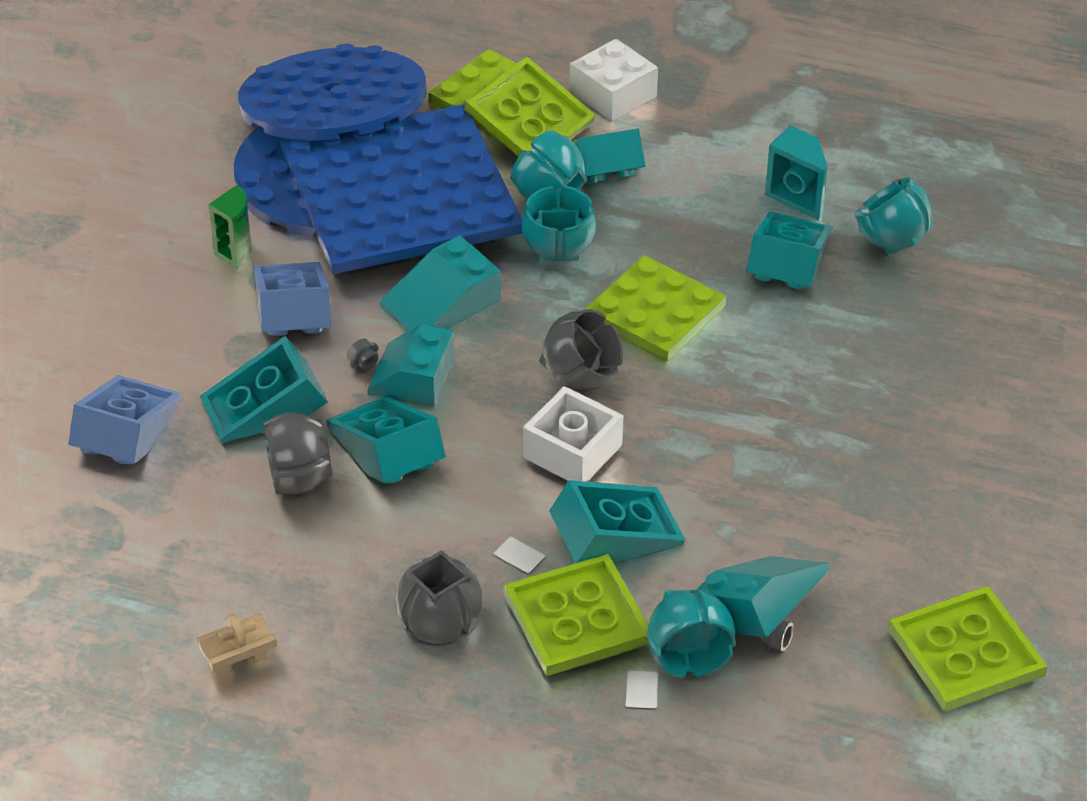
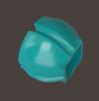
(551, 162)
(896, 216)
(559, 223)
(691, 633)

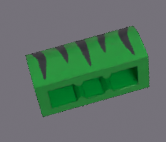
(231, 227)

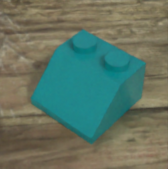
(611, 154)
(797, 172)
(415, 366)

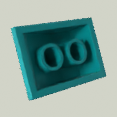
(788, 250)
(444, 287)
(260, 389)
(389, 438)
(614, 521)
(763, 590)

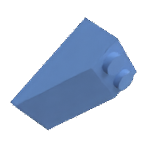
(292, 298)
(122, 419)

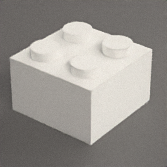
(613, 80)
(572, 436)

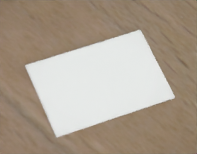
(519, 555)
(642, 689)

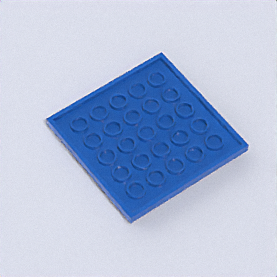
(401, 189)

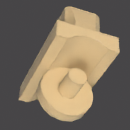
(236, 642)

